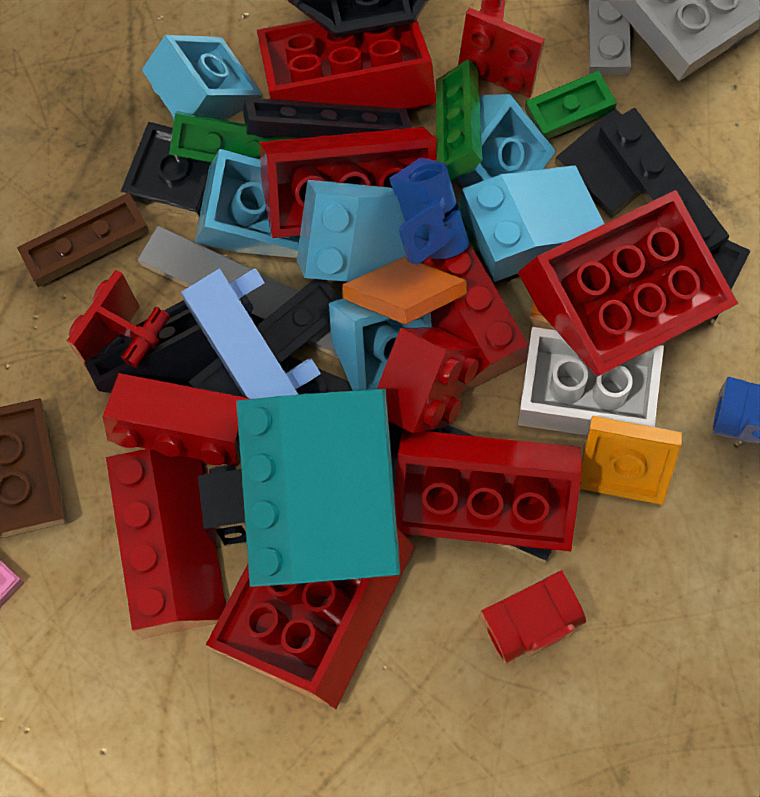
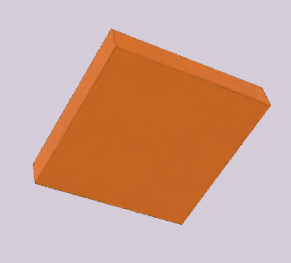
(404, 290)

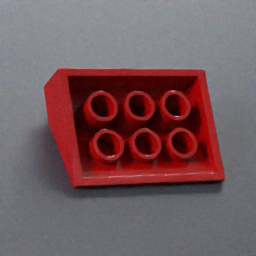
(362, 69)
(628, 284)
(306, 631)

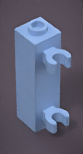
(237, 339)

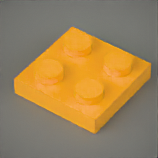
(629, 460)

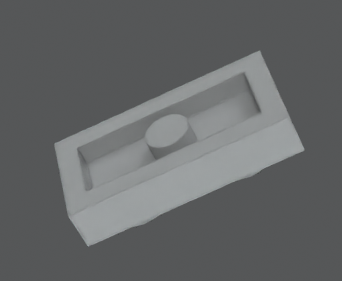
(608, 39)

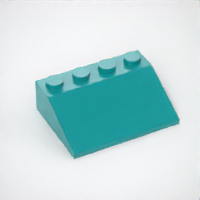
(318, 487)

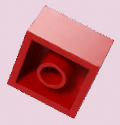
(427, 378)

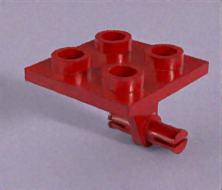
(500, 50)
(111, 315)

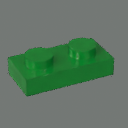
(571, 105)

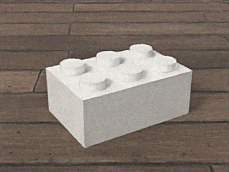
(565, 393)

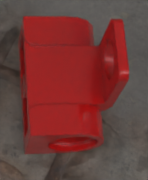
(533, 618)

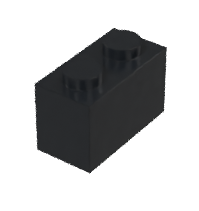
(223, 506)

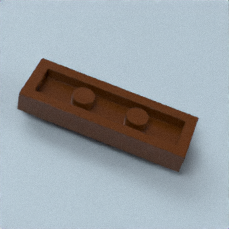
(83, 239)

